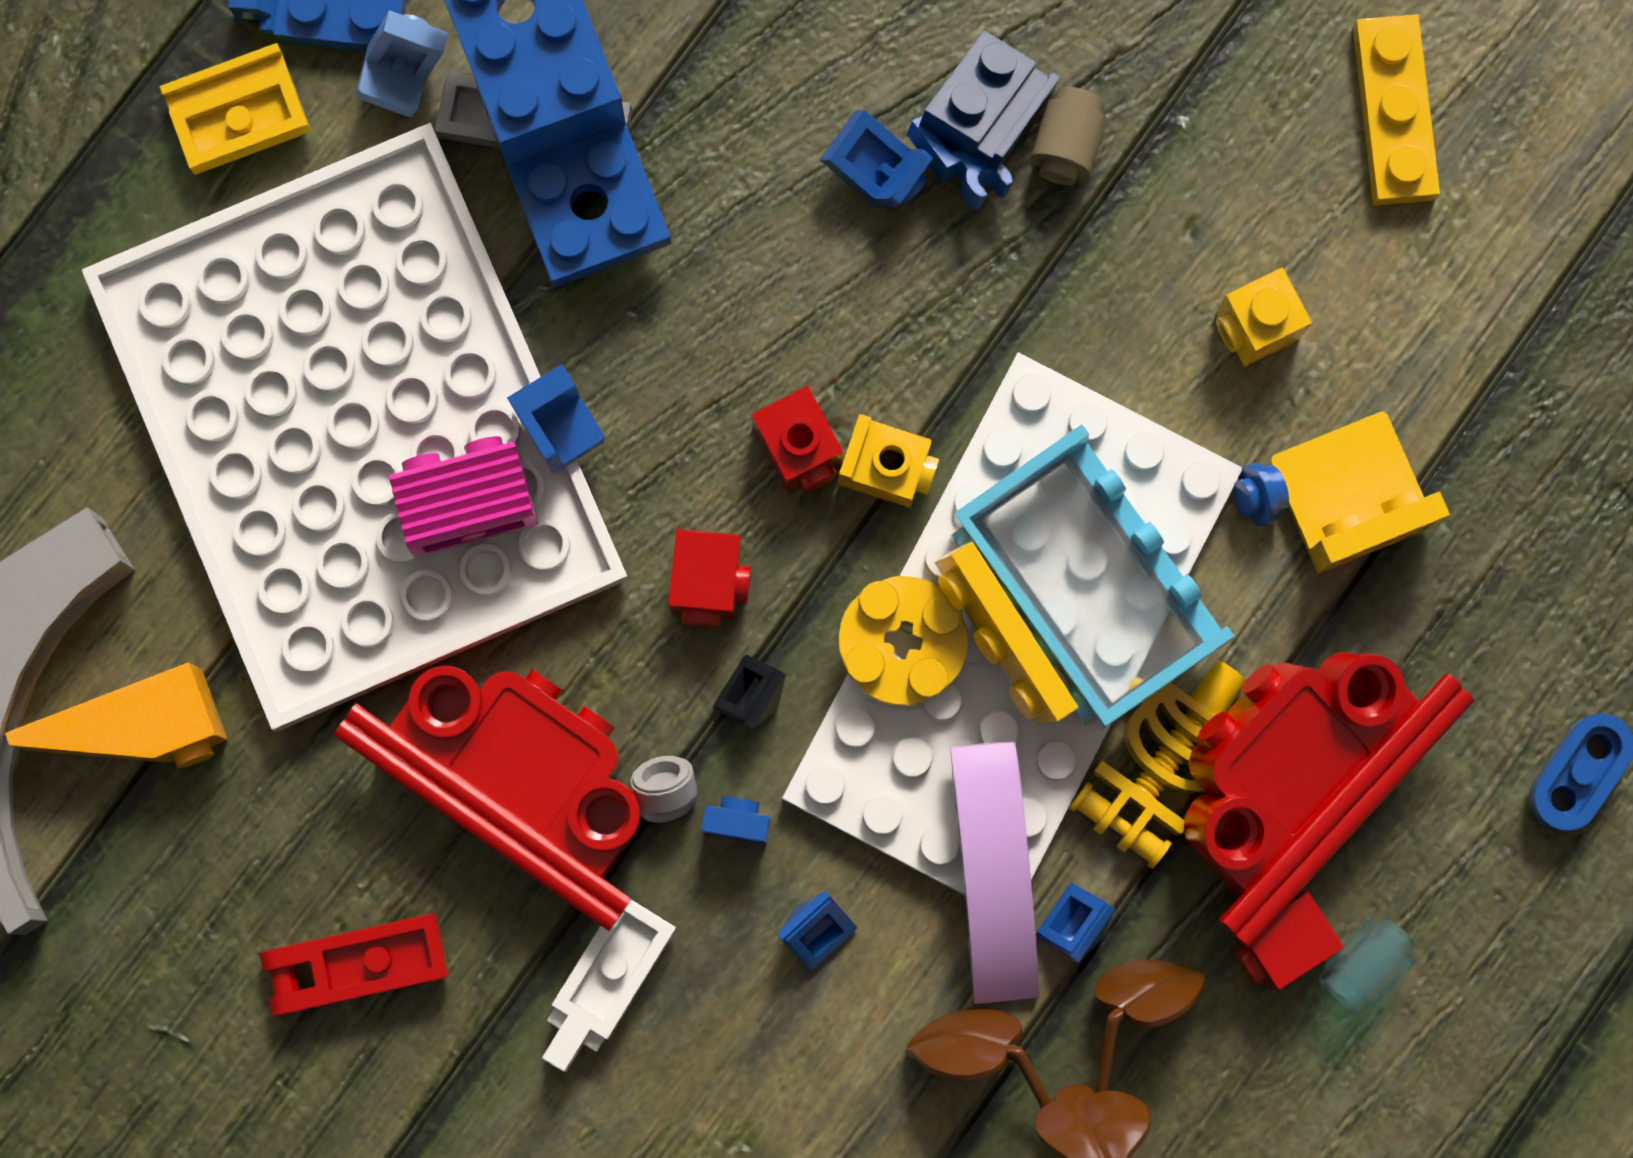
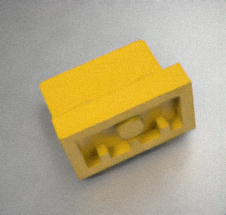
(1355, 492)

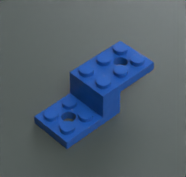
(561, 133)

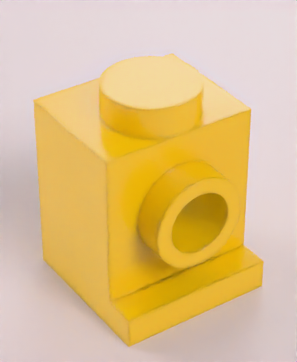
(865, 474)

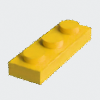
(1396, 110)
(1004, 635)

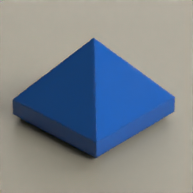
(1076, 922)
(816, 929)

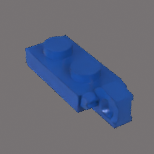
(318, 22)

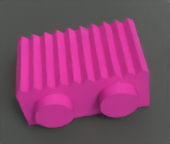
(462, 496)

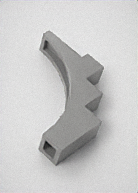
(41, 598)

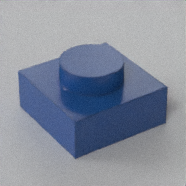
(736, 820)

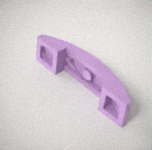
(995, 871)

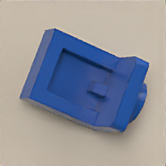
(876, 162)

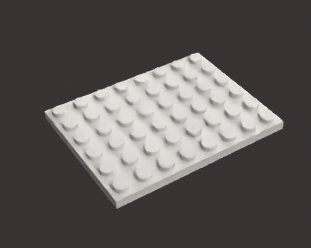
(295, 370)

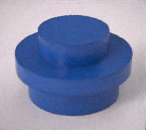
(1261, 493)

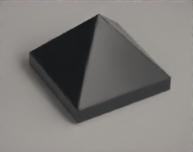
(751, 693)

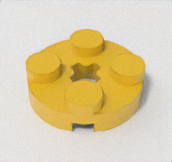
(871, 660)

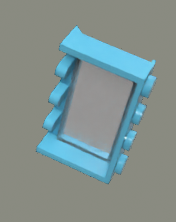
(1090, 579)

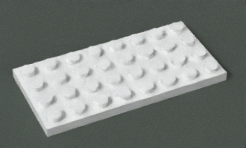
(888, 767)

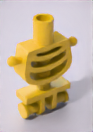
(1210, 697)

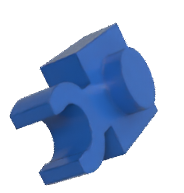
(951, 161)

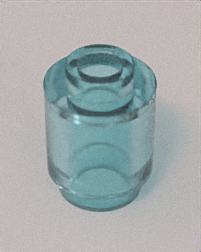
(1368, 964)

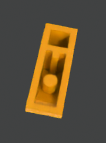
(149, 721)

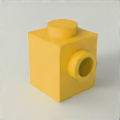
(1262, 317)

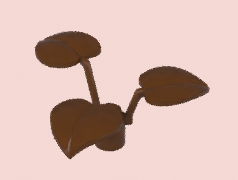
(1079, 1120)

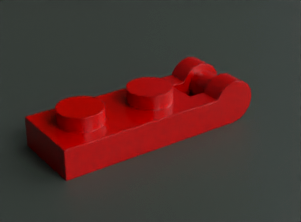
(357, 964)

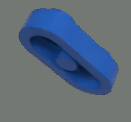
(1579, 774)

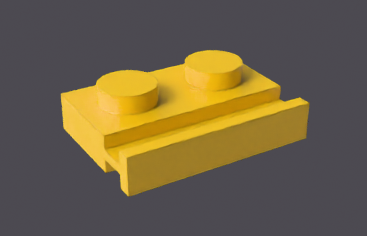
(235, 109)

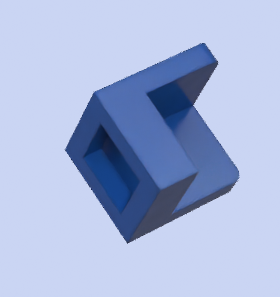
(556, 418)

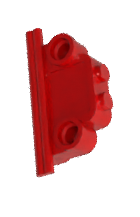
(1303, 771)
(514, 776)

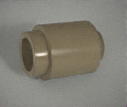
(1069, 136)

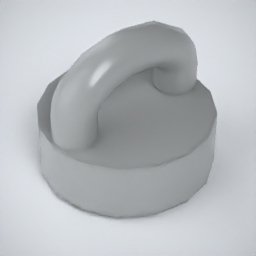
(664, 788)

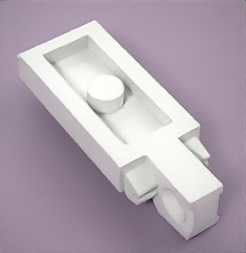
(605, 983)

